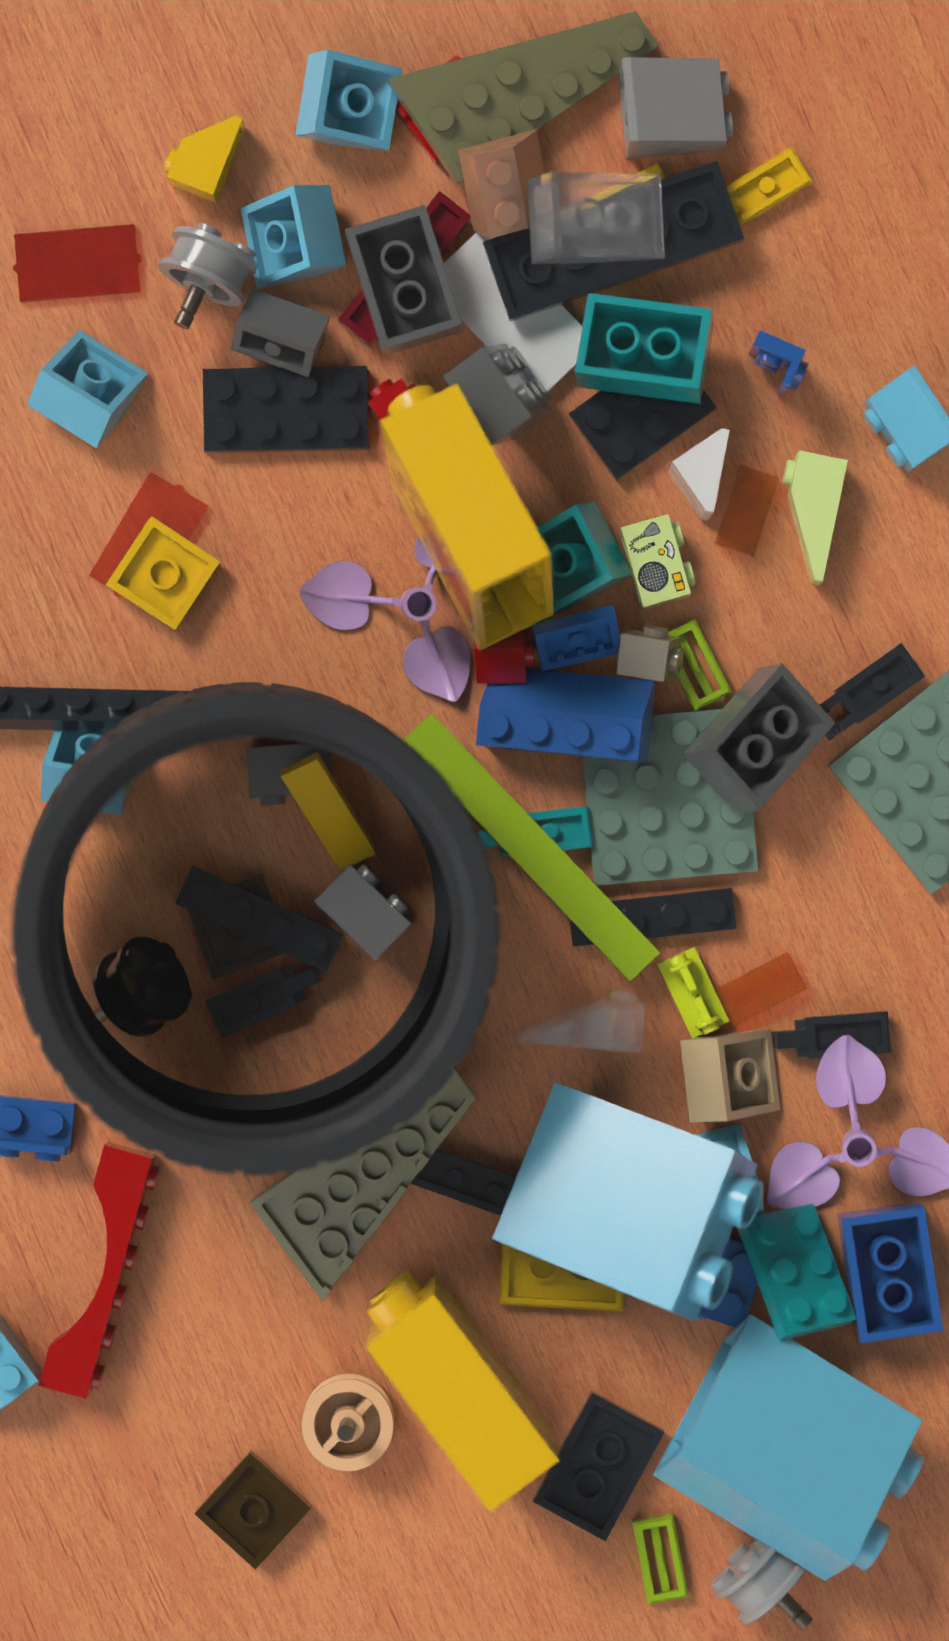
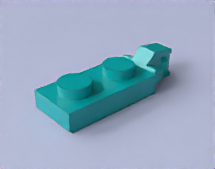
(566, 827)

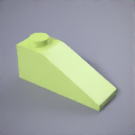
(814, 500)

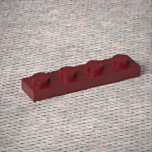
(447, 224)

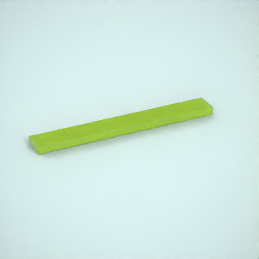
(533, 849)

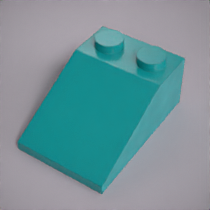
(582, 555)

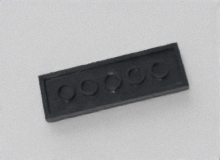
(695, 223)

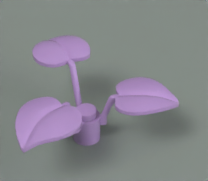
(431, 663)
(850, 1076)

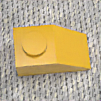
(205, 158)

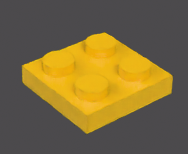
(162, 573)

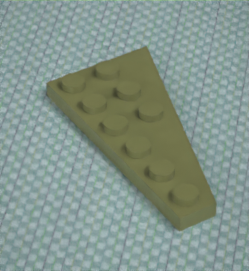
(516, 85)
(333, 1209)

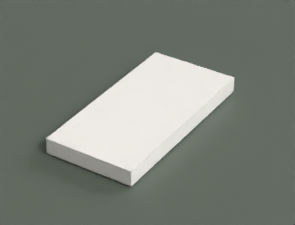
(544, 339)

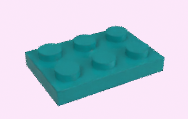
(796, 1272)

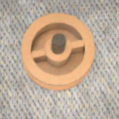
(348, 1422)

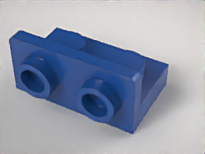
(776, 353)
(577, 638)
(36, 1127)
(740, 1291)

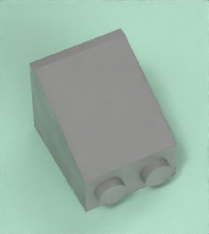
(673, 106)

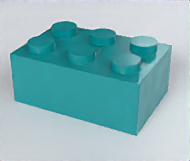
(644, 348)

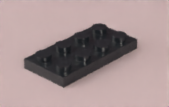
(285, 409)

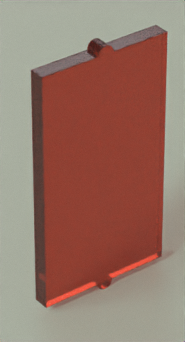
(77, 263)
(155, 499)

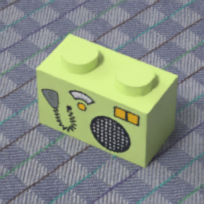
(656, 561)

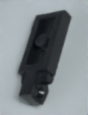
(260, 998)
(817, 1033)

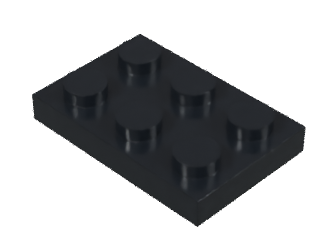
(633, 427)
(598, 1465)

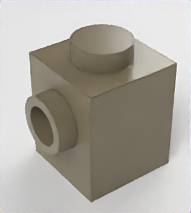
(650, 654)

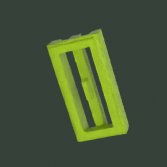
(710, 696)
(653, 1523)

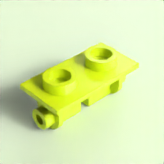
(693, 993)

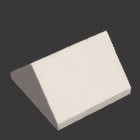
(699, 473)

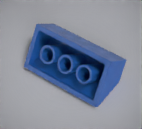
(569, 716)

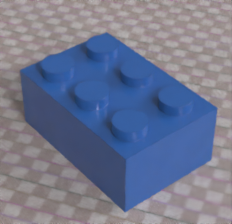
(890, 1272)

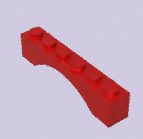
(121, 1187)

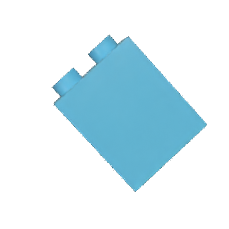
(630, 1202)
(793, 1451)

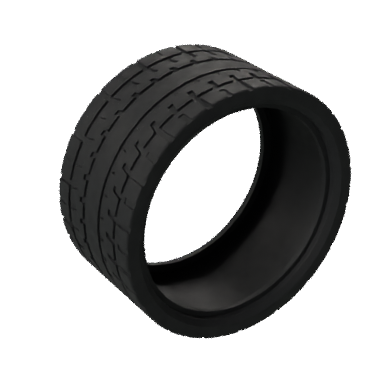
(286, 1127)

